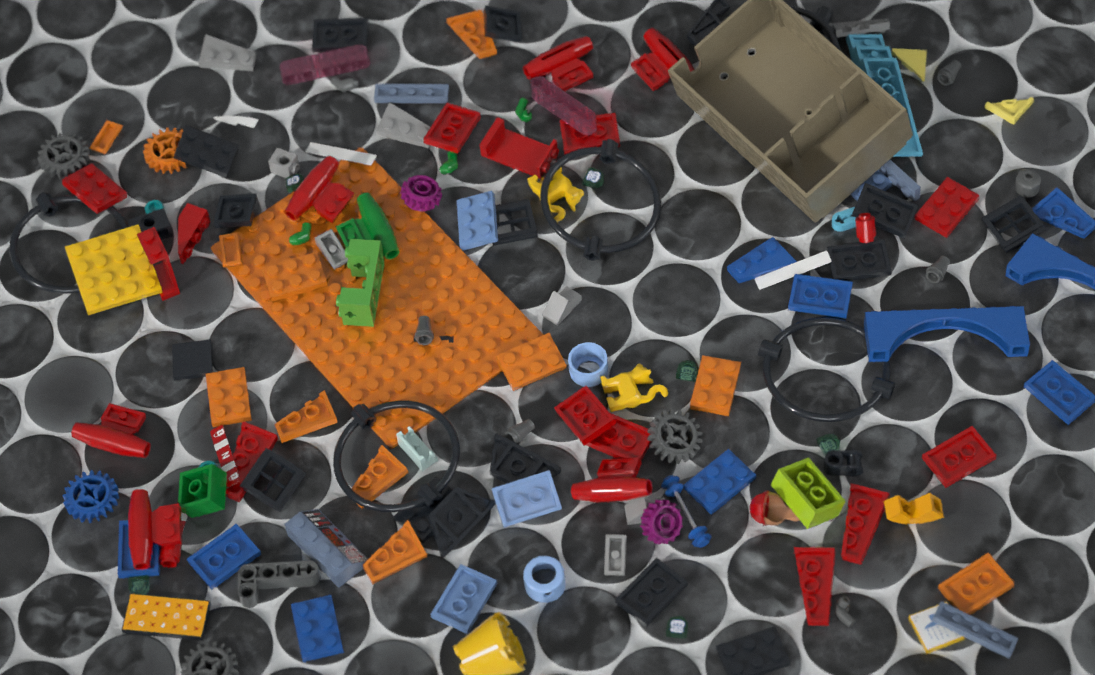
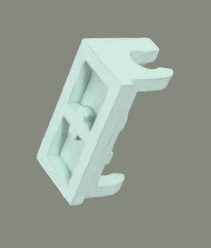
(416, 449)

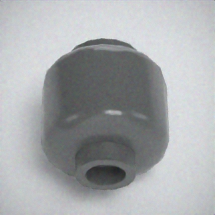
(1027, 183)

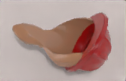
(770, 509)

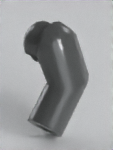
(344, 85)
(842, 611)

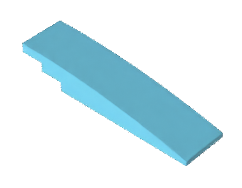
(876, 60)

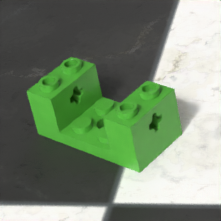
(360, 305)

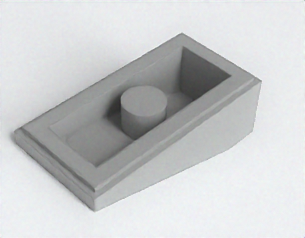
(331, 249)
(615, 555)

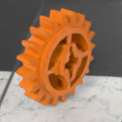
(166, 144)

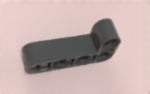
(278, 580)

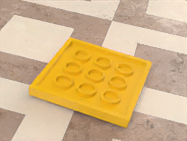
(112, 270)

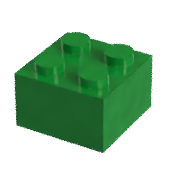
(202, 490)

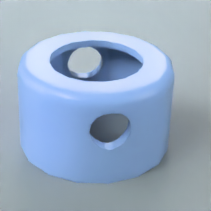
(583, 353)
(536, 590)

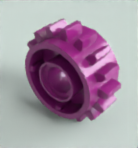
(421, 193)
(671, 521)

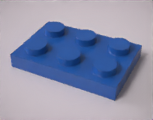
(820, 296)
(1060, 392)
(719, 481)
(223, 556)
(125, 564)
(317, 628)

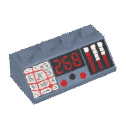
(325, 545)

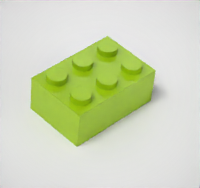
(808, 493)

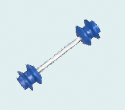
(674, 488)

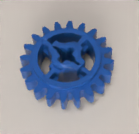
(85, 505)

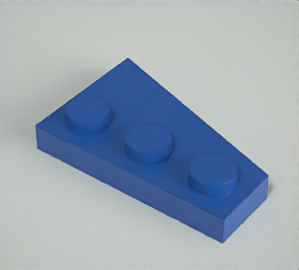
(1065, 214)
(761, 260)

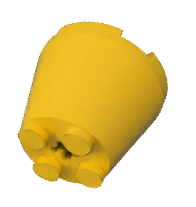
(491, 649)

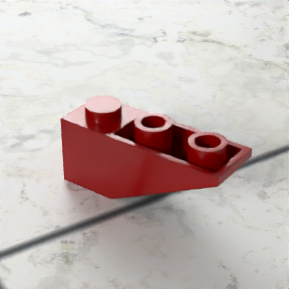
(191, 225)

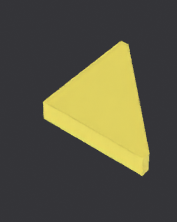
(913, 60)
(1010, 109)

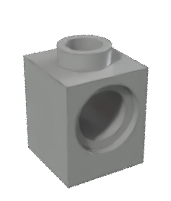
(283, 163)

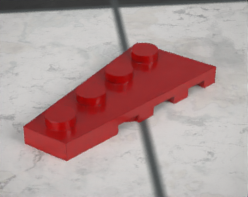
(249, 447)
(862, 520)
(816, 582)

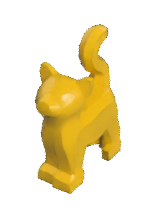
(558, 188)
(629, 394)

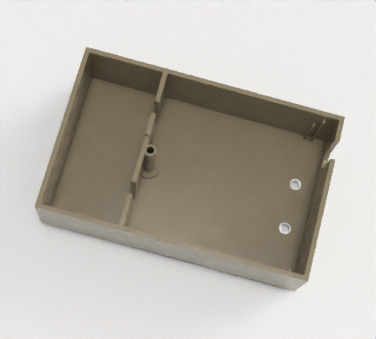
(793, 105)

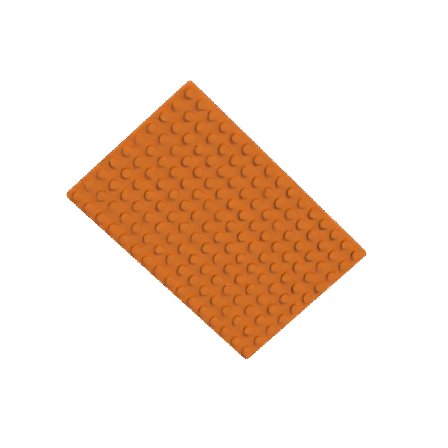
(424, 280)

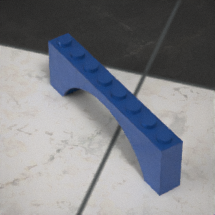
(1042, 260)
(1000, 325)

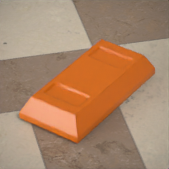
(106, 137)
(230, 250)

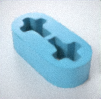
(843, 216)

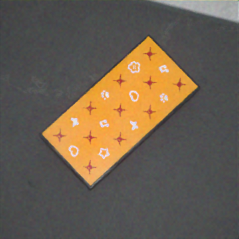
(166, 616)

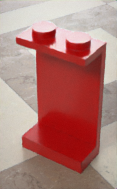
(517, 150)
(156, 252)

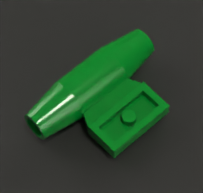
(372, 226)

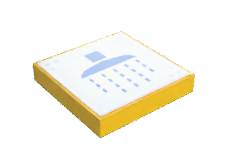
(930, 634)

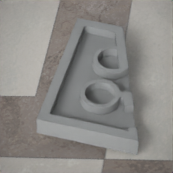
(860, 27)
(224, 55)
(402, 127)

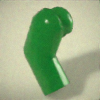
(521, 110)
(450, 165)
(302, 236)

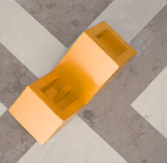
(920, 510)

